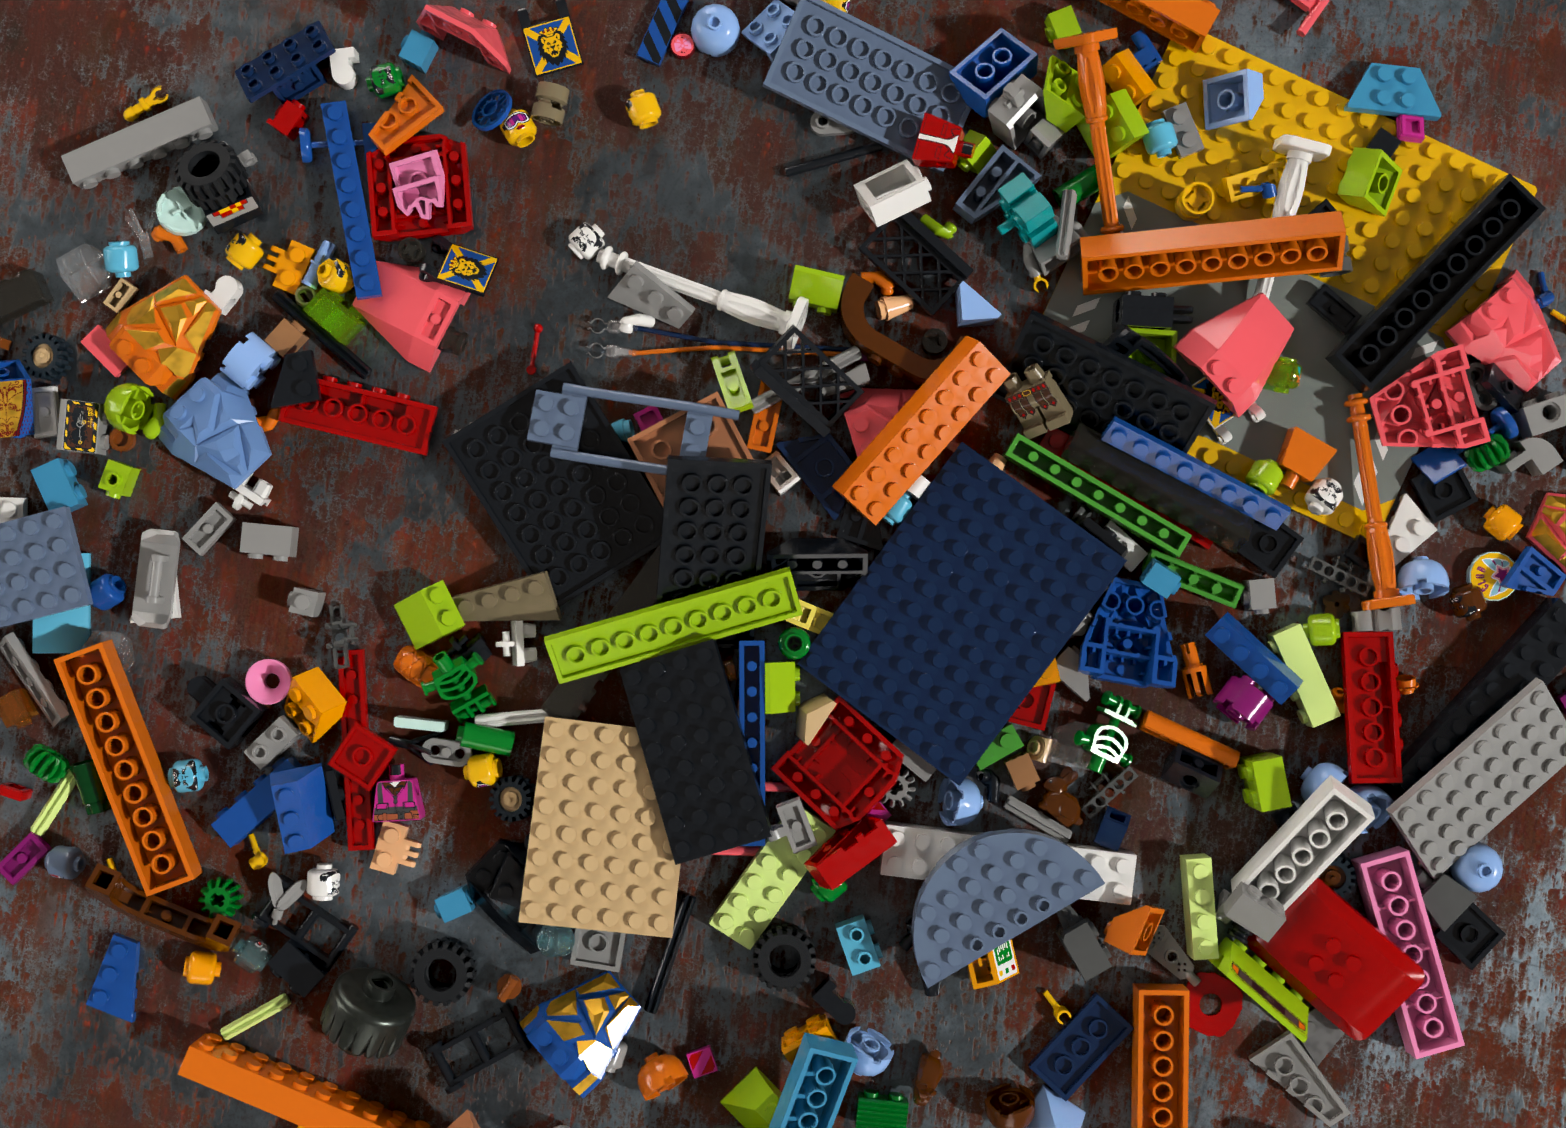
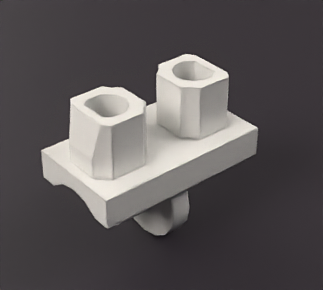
(258, 494)
(518, 632)

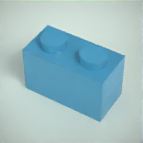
(59, 485)

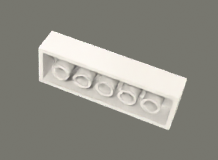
(1307, 843)

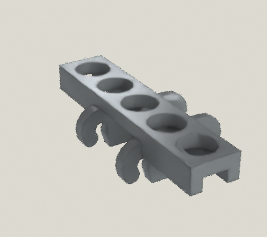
(1346, 574)
(340, 623)
(1112, 784)

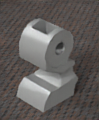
(1376, 620)

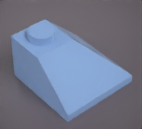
(1232, 98)
(1054, 1112)

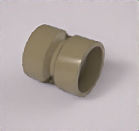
(550, 102)

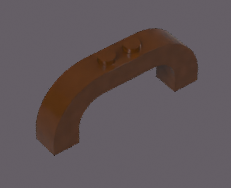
(875, 345)
(115, 892)

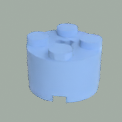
(249, 362)

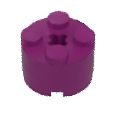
(1243, 702)

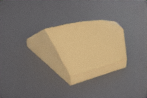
(812, 715)

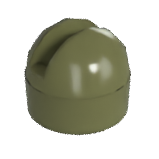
(308, 292)

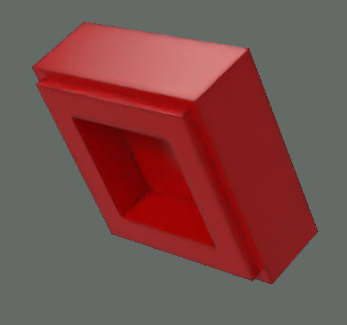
(15, 791)

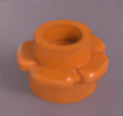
(1406, 684)

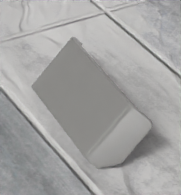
(156, 578)

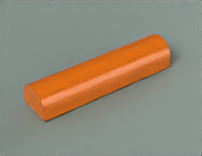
(1178, 734)

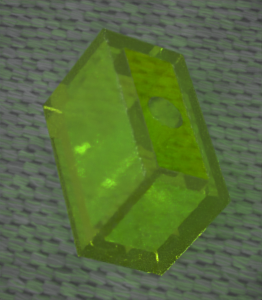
(334, 316)

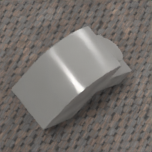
(1536, 455)

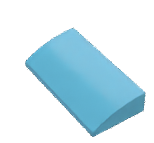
(66, 630)

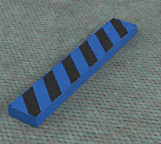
(661, 31)

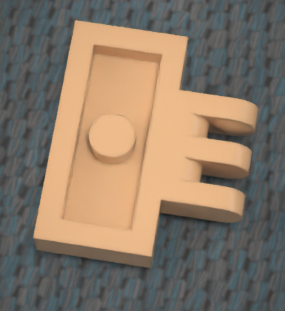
(394, 848)

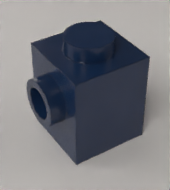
(1112, 828)

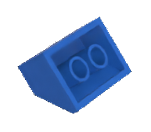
(990, 68)
(302, 807)

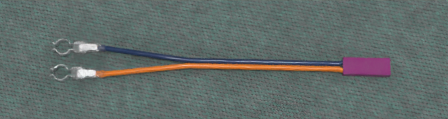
(614, 351)

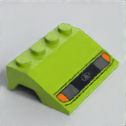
(1262, 986)

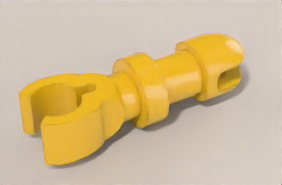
(144, 104)

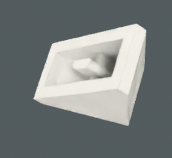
(782, 475)

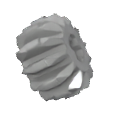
(900, 792)

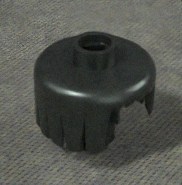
(368, 1012)

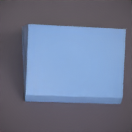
(973, 308)

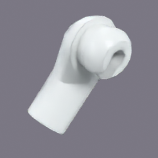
(638, 320)

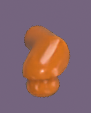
(881, 280)

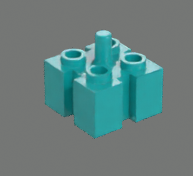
(1027, 211)

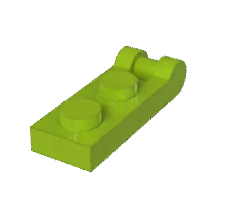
(732, 382)

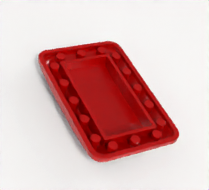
(1339, 961)

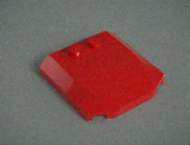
(456, 216)
(842, 768)

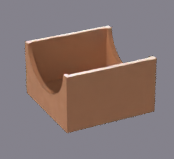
(666, 439)

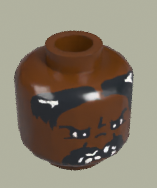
(1467, 601)

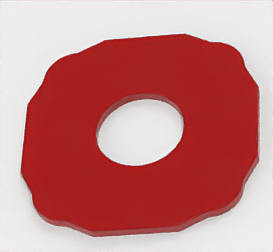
(1231, 1004)

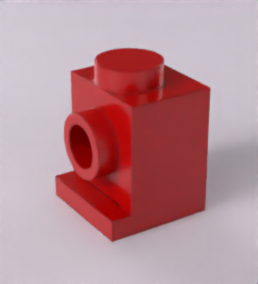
(289, 119)

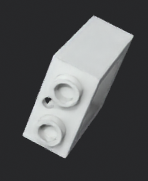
(911, 195)

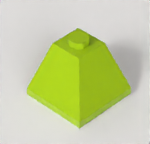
(753, 1100)

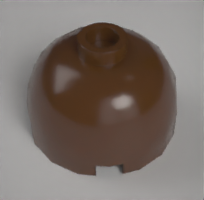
(1010, 1106)

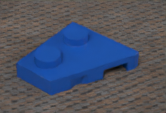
(1534, 574)

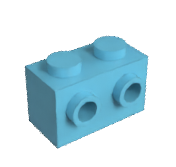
(858, 944)

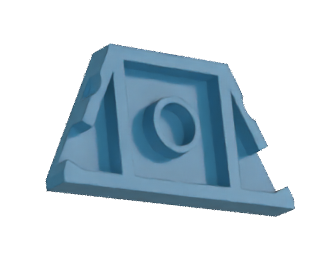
(1393, 91)

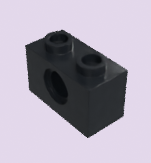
(1192, 771)

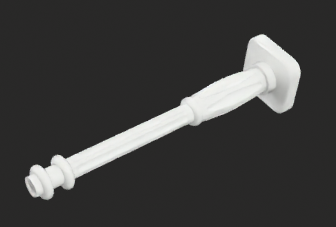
(1292, 182)
(737, 305)

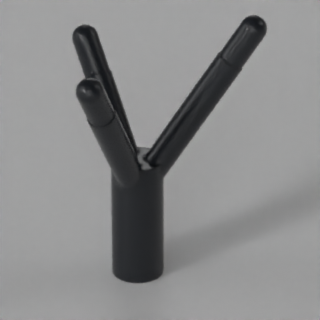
(411, 744)

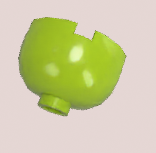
(128, 407)

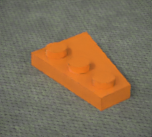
(408, 115)

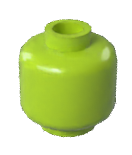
(1264, 476)
(1322, 629)

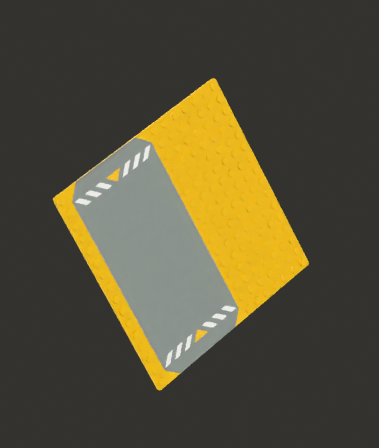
(1428, 201)

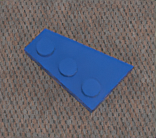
(116, 980)

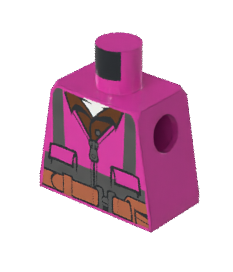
(398, 797)

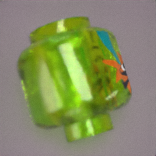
(1285, 375)

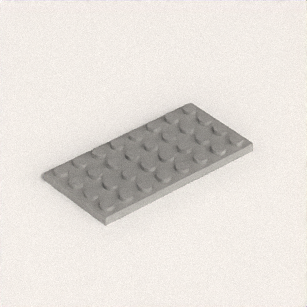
(1483, 779)

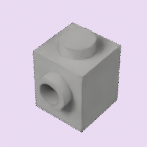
(1259, 595)
(306, 601)

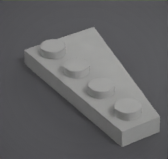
(1294, 1070)

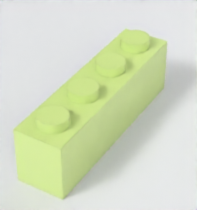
(1313, 696)
(1199, 906)

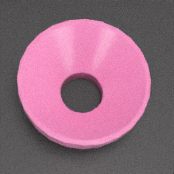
(256, 681)

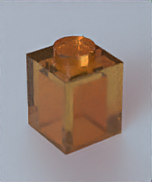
(17, 709)

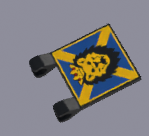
(552, 42)
(460, 268)

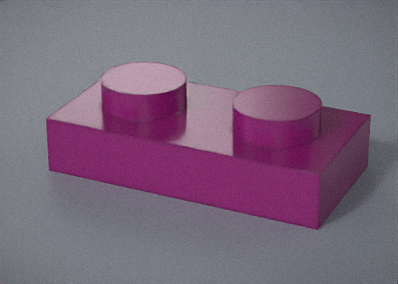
(24, 857)

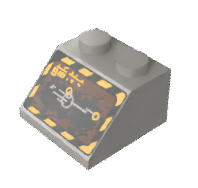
(82, 427)

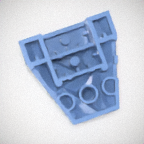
(216, 430)

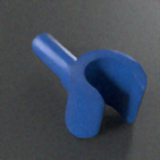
(1268, 189)
(1546, 297)

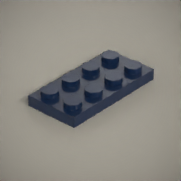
(1080, 1046)

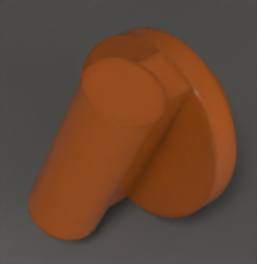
(508, 987)

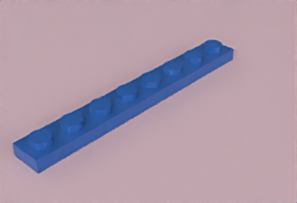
(351, 200)
(1195, 473)

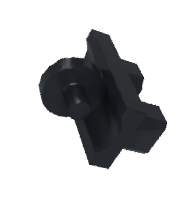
(476, 644)

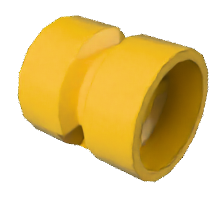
(1194, 201)

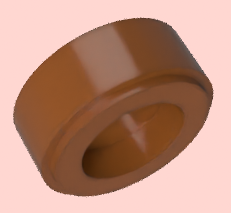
(121, 441)

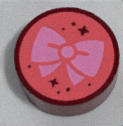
(682, 46)

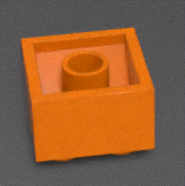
(1134, 930)

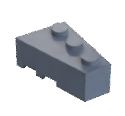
(983, 193)

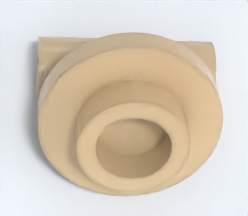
(1039, 748)

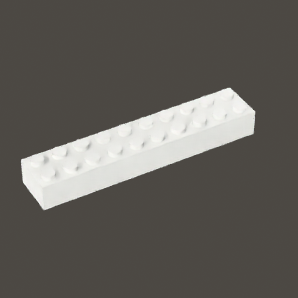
(923, 846)

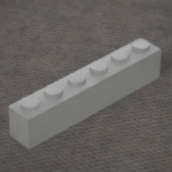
(140, 143)

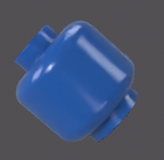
(107, 591)

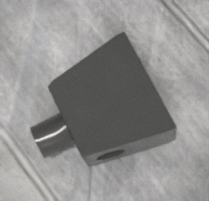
(1443, 898)

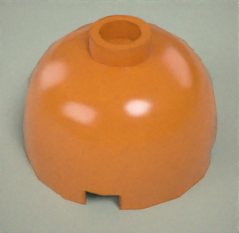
(660, 1074)

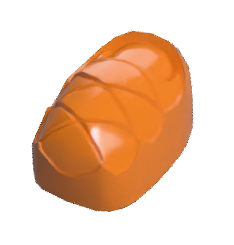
(415, 664)

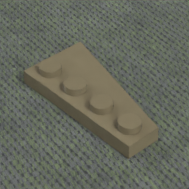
(512, 600)

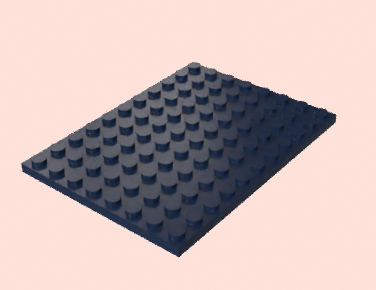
(961, 613)

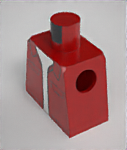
(940, 144)

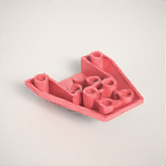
(411, 312)

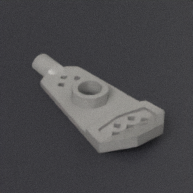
(1166, 944)

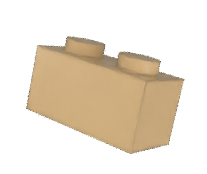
(121, 295)

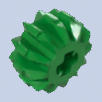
(1488, 454)
(46, 763)
(218, 888)

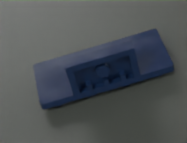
(288, 67)

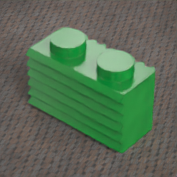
(880, 1110)

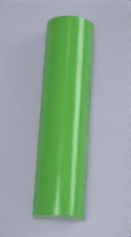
(1200, 580)

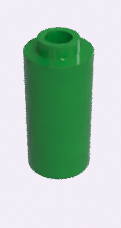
(1084, 184)
(485, 738)

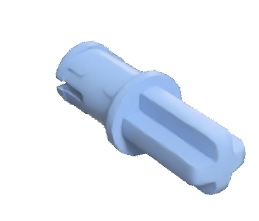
(325, 252)

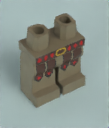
(1037, 401)

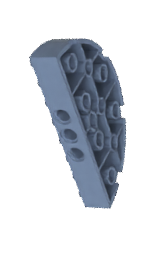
(991, 893)

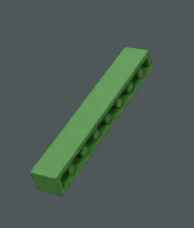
(1096, 495)

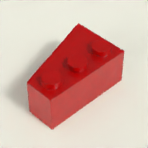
(849, 851)

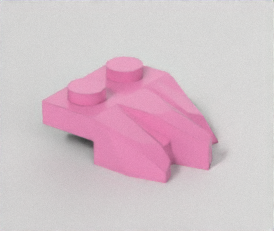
(419, 183)

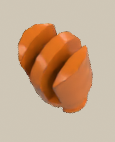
(1193, 667)

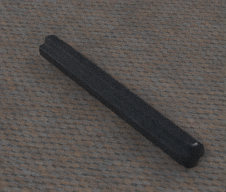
(321, 334)
(669, 954)

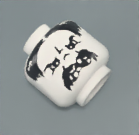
(586, 241)
(1323, 496)
(323, 882)

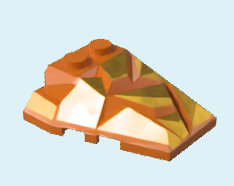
(165, 335)

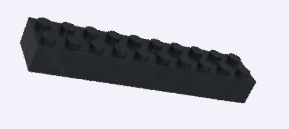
(1435, 283)
(1530, 653)

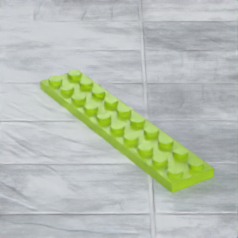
(673, 625)

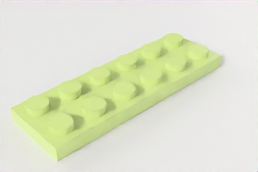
(766, 886)

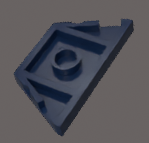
(819, 464)

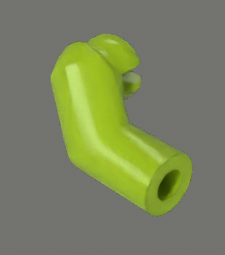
(942, 231)
(152, 427)

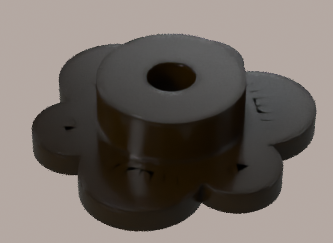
(1342, 604)

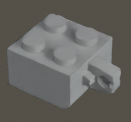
(1017, 111)

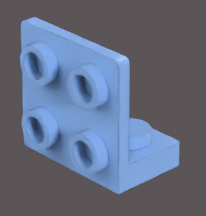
(769, 27)

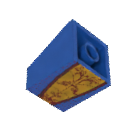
(15, 400)

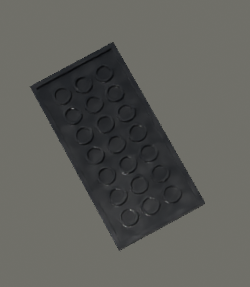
(1108, 384)
(712, 527)
(696, 752)

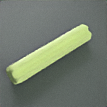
(54, 804)
(255, 1016)

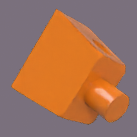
(1302, 457)

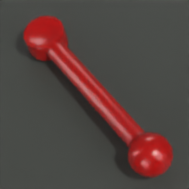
(531, 369)

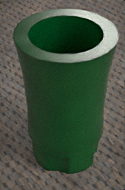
(90, 787)

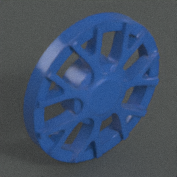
(492, 110)

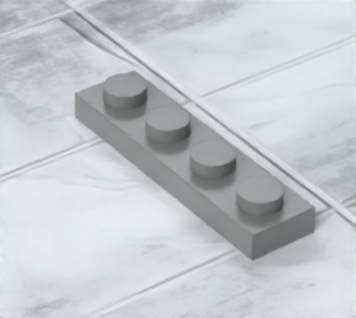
(29, 673)

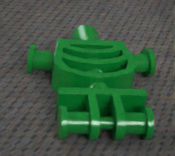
(456, 681)
(1118, 712)

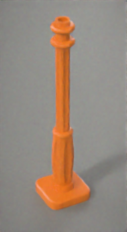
(1094, 103)
(1377, 536)

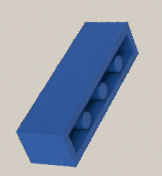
(1254, 658)
(250, 807)

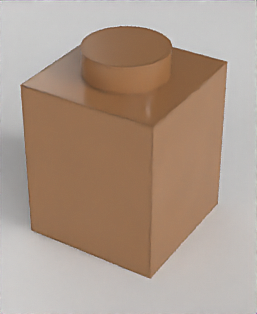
(287, 337)
(1021, 771)

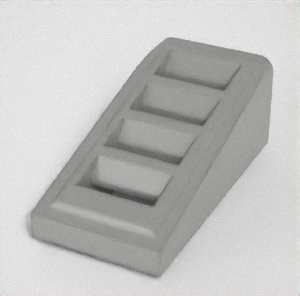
(858, 375)

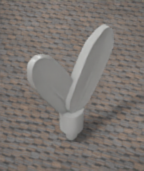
(282, 900)

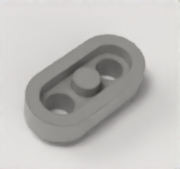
(830, 129)
(447, 752)

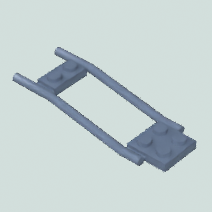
(560, 417)

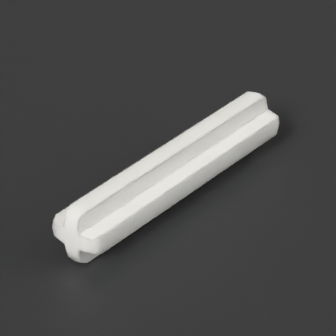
(511, 718)

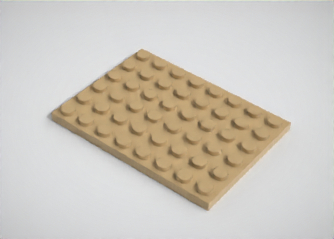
(597, 835)

